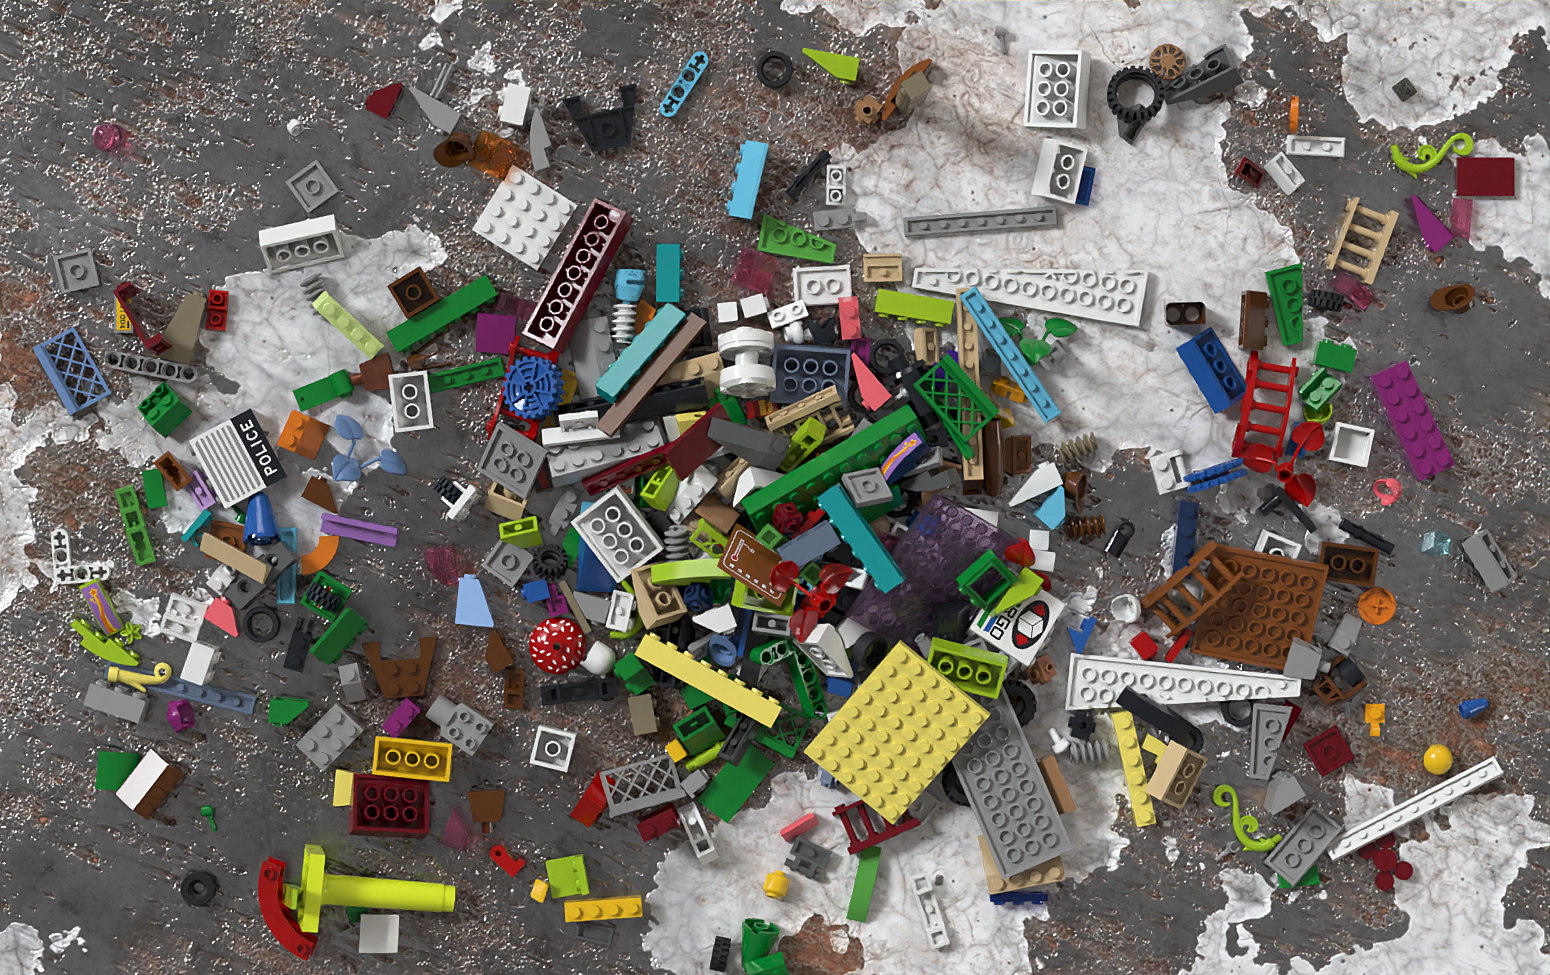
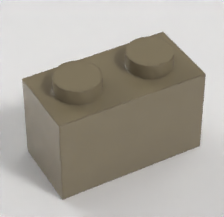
(643, 713)

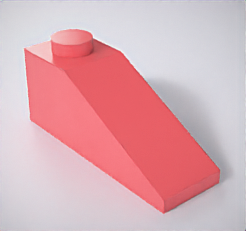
(870, 388)

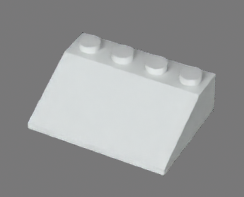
(1057, 89)
(618, 533)

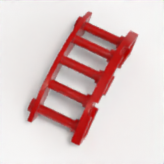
(513, 350)
(1248, 403)
(278, 915)

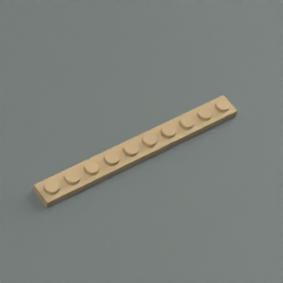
(969, 363)

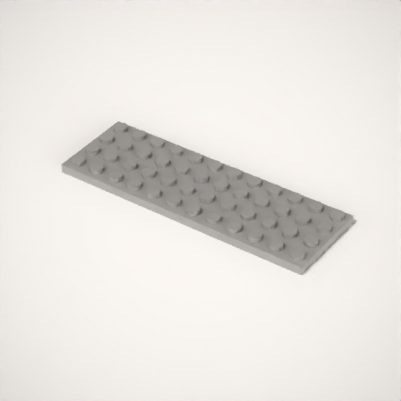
(1008, 789)

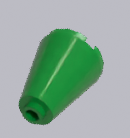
(757, 939)

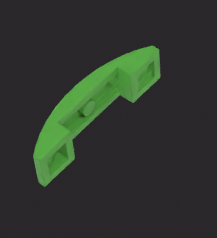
(772, 539)
(864, 884)

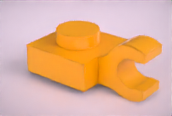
(1374, 715)

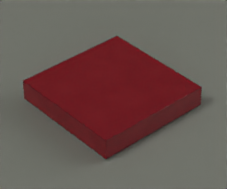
(1328, 751)

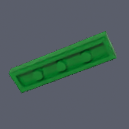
(466, 375)

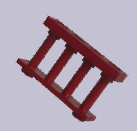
(874, 838)

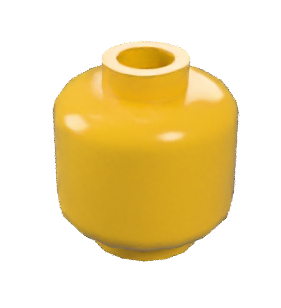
(776, 885)

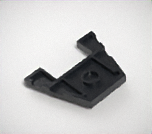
(609, 127)

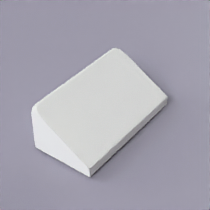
(1284, 173)

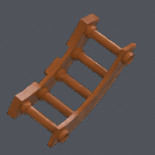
(1175, 582)

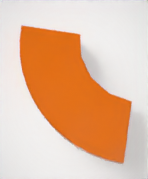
(644, 313)
(321, 555)

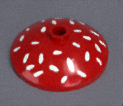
(559, 631)

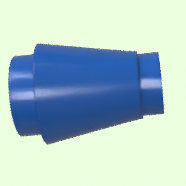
(1472, 707)

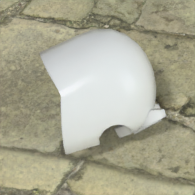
(599, 659)

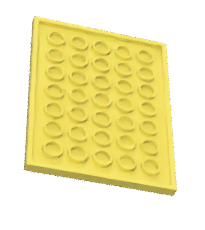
(896, 732)

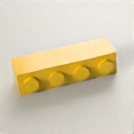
(603, 908)

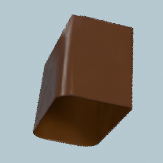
(1182, 310)

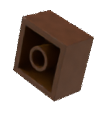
(414, 292)

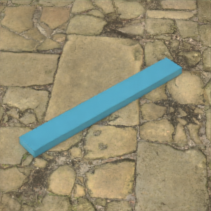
(1010, 354)

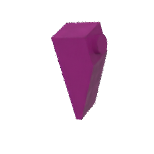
(1432, 228)

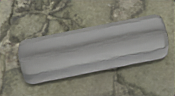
(442, 81)

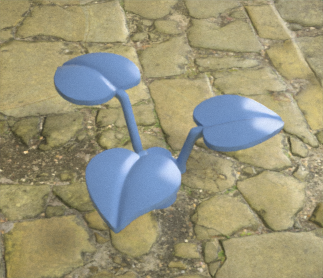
(348, 468)

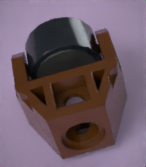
(1349, 672)

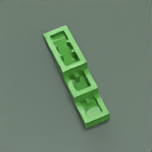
(135, 525)

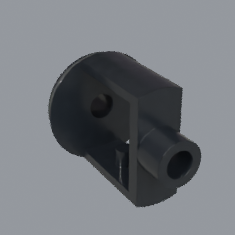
(908, 376)

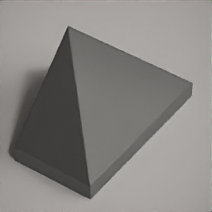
(1130, 131)

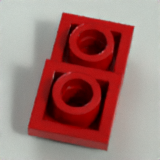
(217, 310)

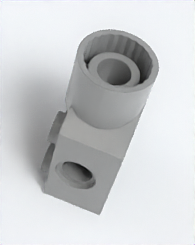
(460, 723)

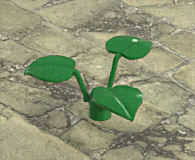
(1035, 349)

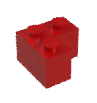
(592, 802)

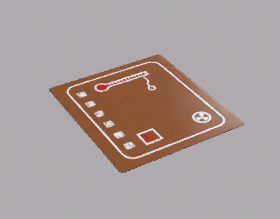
(751, 563)

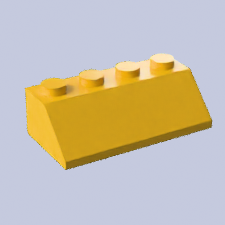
(413, 758)

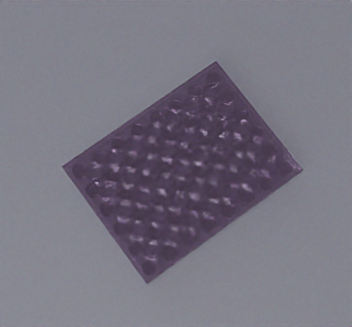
(931, 556)

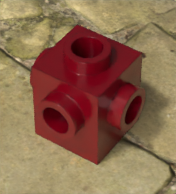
(787, 518)

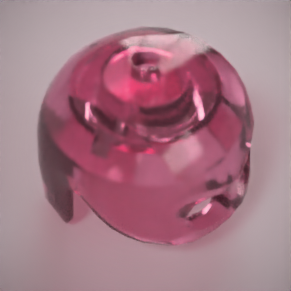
(114, 137)

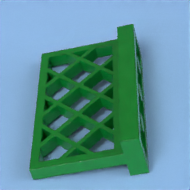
(970, 391)
(772, 742)

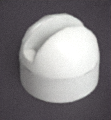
(295, 127)

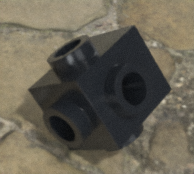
(1088, 728)

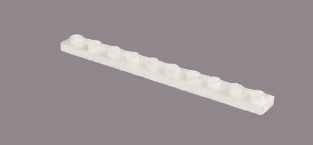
(1414, 808)

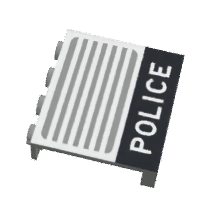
(237, 459)

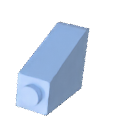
(472, 603)

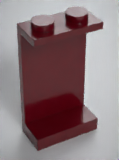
(155, 344)
(658, 822)

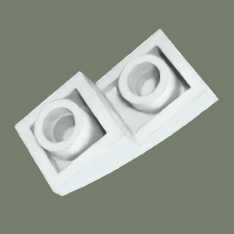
(836, 184)

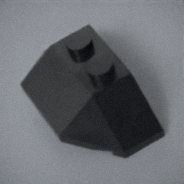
(680, 634)

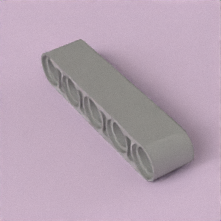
(142, 367)

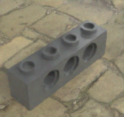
(286, 559)

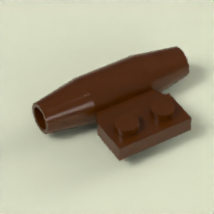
(1003, 455)

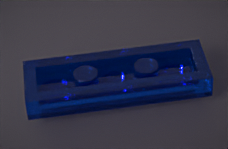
(1019, 898)

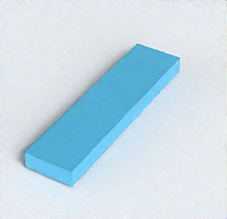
(288, 581)

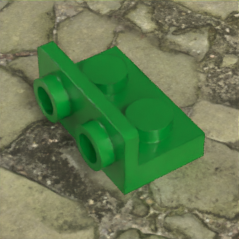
(1318, 389)

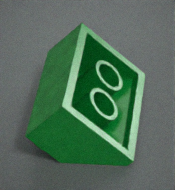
(339, 636)

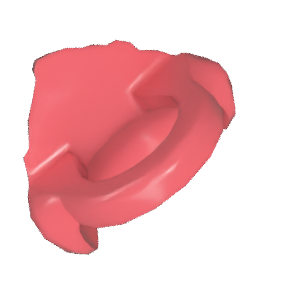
(1394, 485)

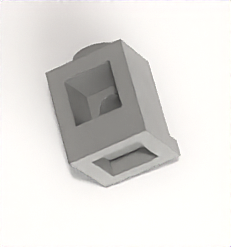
(695, 782)

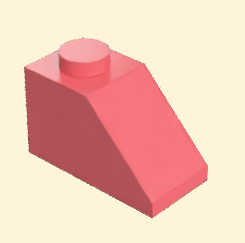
(223, 615)

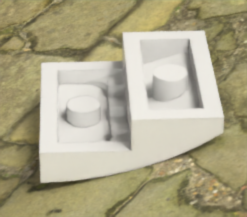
(183, 617)
(379, 933)

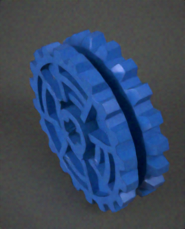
(533, 388)
(1215, 475)

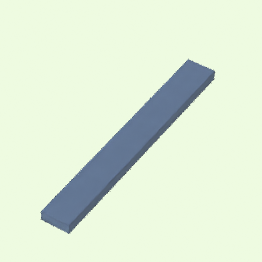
(205, 694)

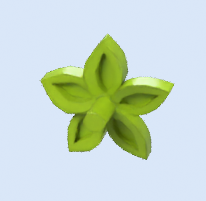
(131, 632)

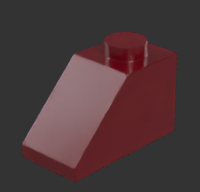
(384, 100)

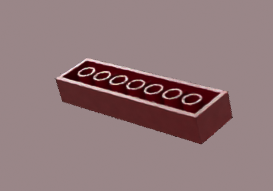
(578, 276)

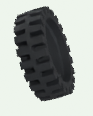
(1143, 75)

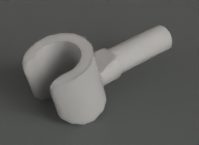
(1001, 31)
(1228, 849)

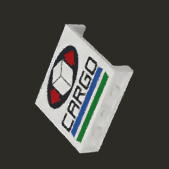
(1020, 629)

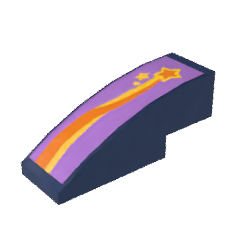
(904, 457)

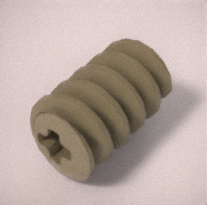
(1078, 448)

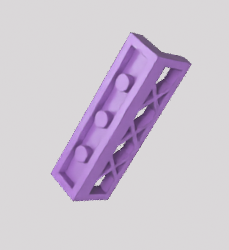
(359, 529)

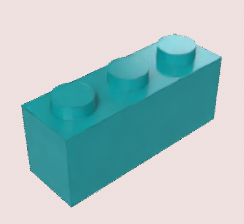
(669, 273)

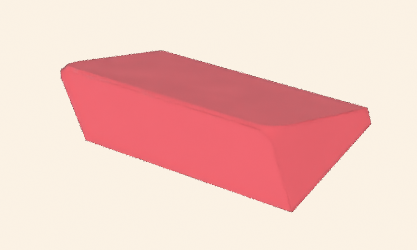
(799, 827)

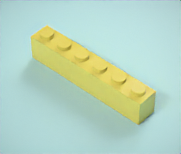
(1133, 768)

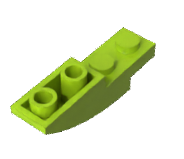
(111, 650)

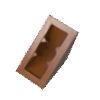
(173, 470)

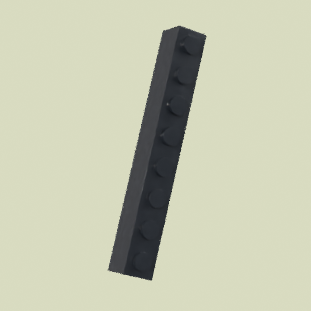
(661, 400)

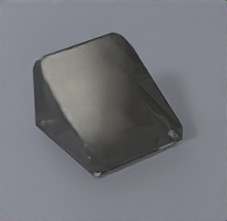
(1404, 89)

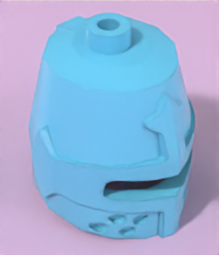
(629, 284)

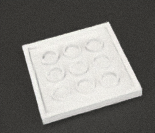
(525, 217)

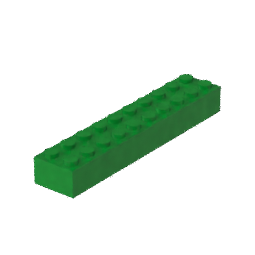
(806, 483)

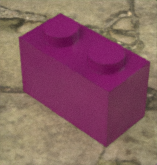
(401, 717)

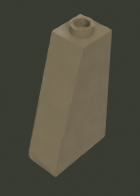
(185, 329)

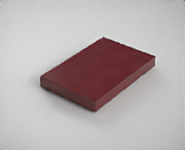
(1485, 176)

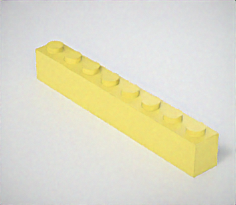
(708, 680)

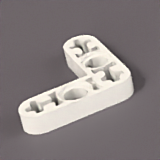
(58, 566)

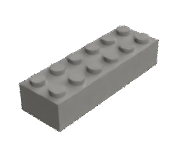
(580, 460)

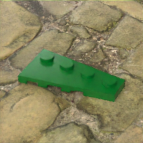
(1286, 297)

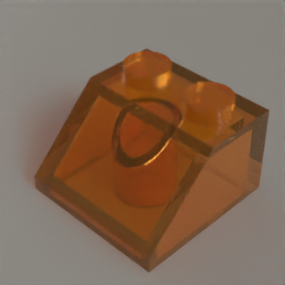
(493, 155)

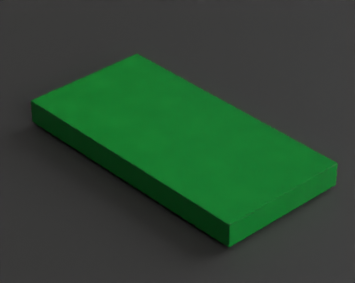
(735, 784)

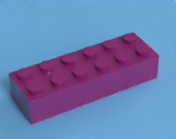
(1411, 421)

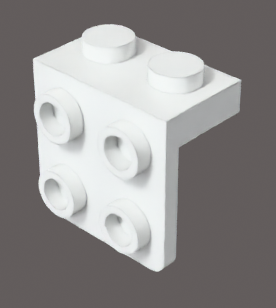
(621, 611)

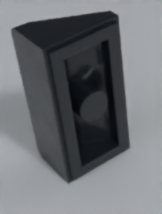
(704, 338)

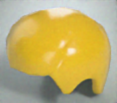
(1438, 759)

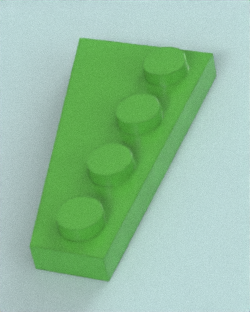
(785, 240)

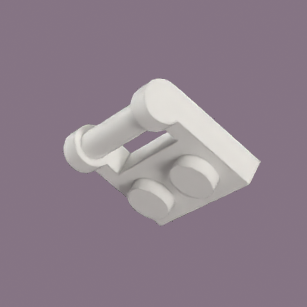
(1164, 473)

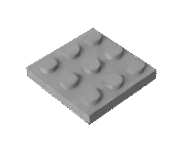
(512, 460)

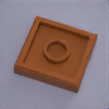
(229, 533)

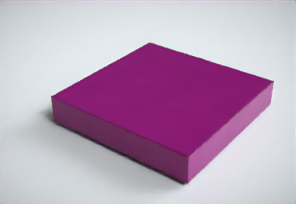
(495, 333)

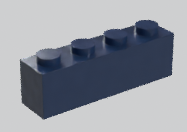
(1184, 535)

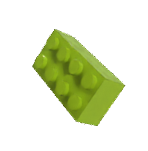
(968, 667)

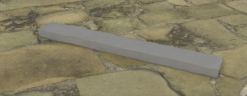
(980, 221)

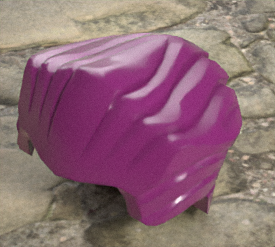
(180, 715)

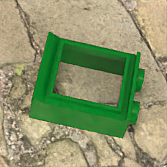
(976, 570)

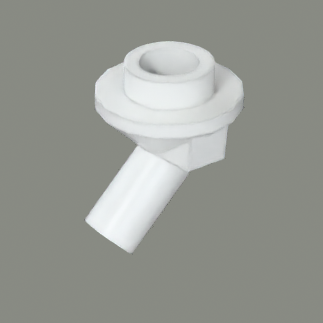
(1061, 745)

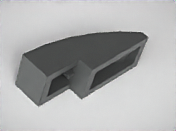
(931, 480)

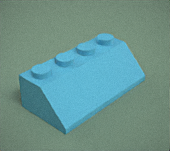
(748, 180)

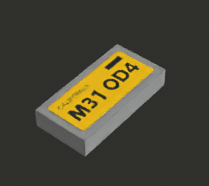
(121, 321)

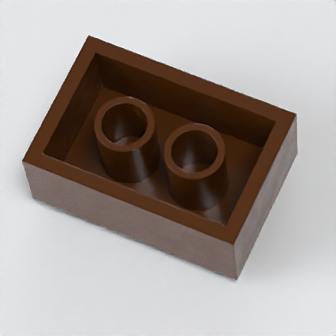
(1349, 563)

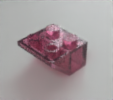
(754, 270)

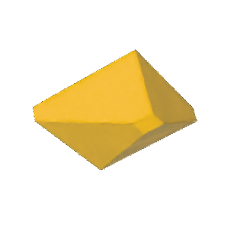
(1006, 422)

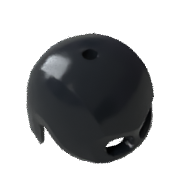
(828, 332)

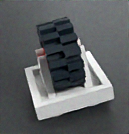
(457, 497)

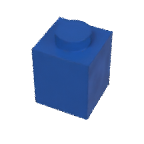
(535, 591)

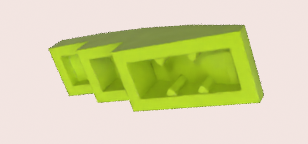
(686, 572)

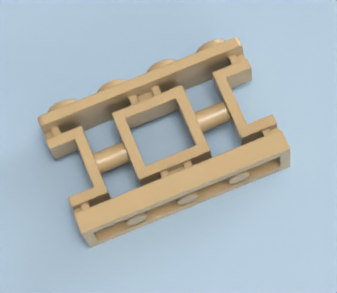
(809, 408)

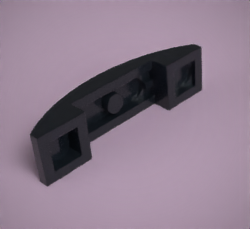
(579, 691)

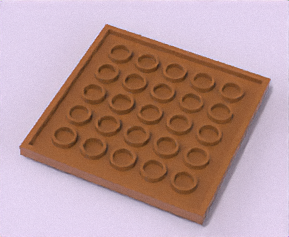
(1264, 612)

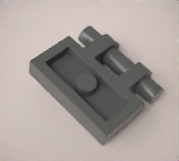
(808, 852)

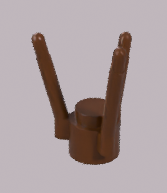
(417, 360)

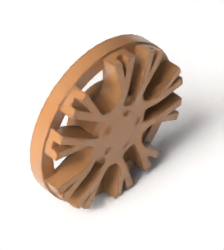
(1167, 61)

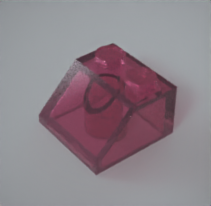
(457, 830)

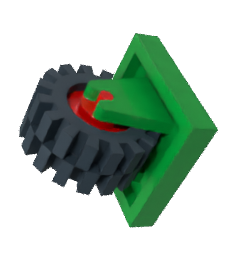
(326, 596)

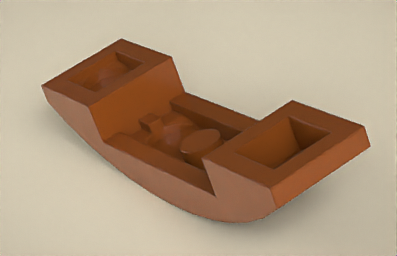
(888, 106)

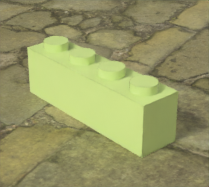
(347, 325)

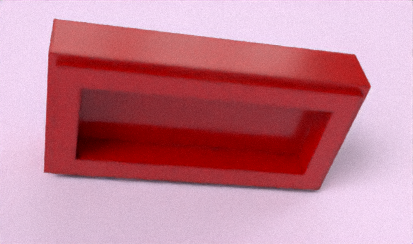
(1178, 645)

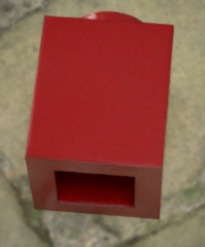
(1144, 646)

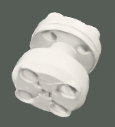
(747, 376)

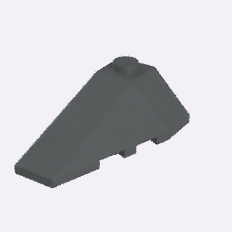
(1211, 76)
(755, 445)

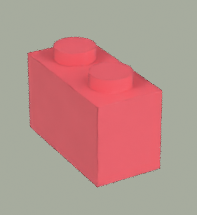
(849, 317)

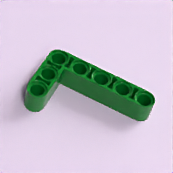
(797, 669)

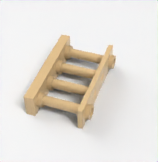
(1381, 238)

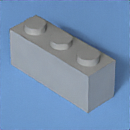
(1489, 560)

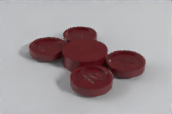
(1385, 861)

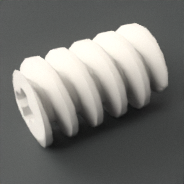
(623, 323)

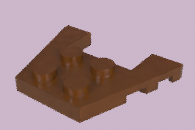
(401, 676)

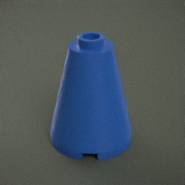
(260, 521)

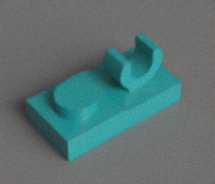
(203, 520)

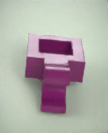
(556, 603)

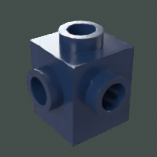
(698, 597)

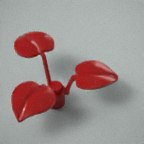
(1301, 487)
(1024, 555)
(833, 579)

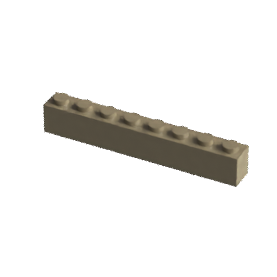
(912, 92)

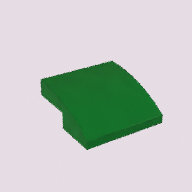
(114, 768)

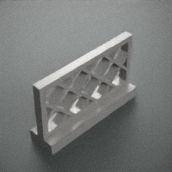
(645, 802)

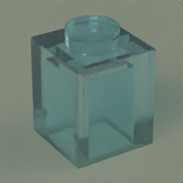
(1436, 543)

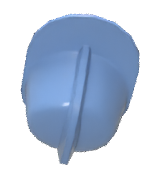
(723, 649)

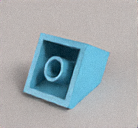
(1052, 509)

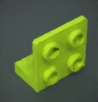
(568, 876)

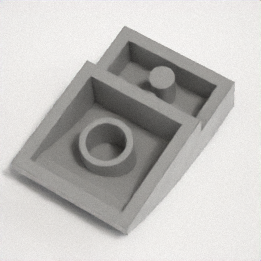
(539, 143)

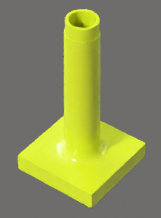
(368, 892)

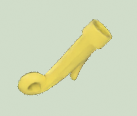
(136, 679)

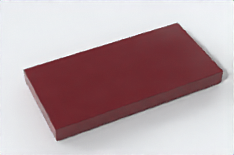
(694, 445)

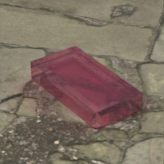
(1461, 217)

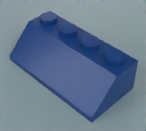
(1212, 370)

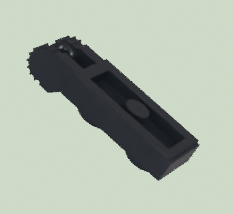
(298, 646)

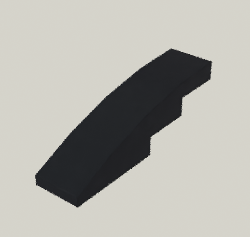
(750, 671)
(1154, 713)

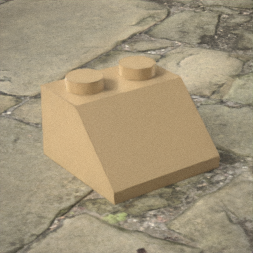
(505, 502)

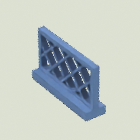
(60, 383)

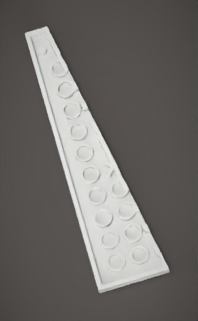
(1087, 293)
(1100, 680)

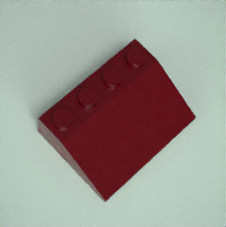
(388, 806)

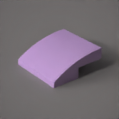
(200, 490)

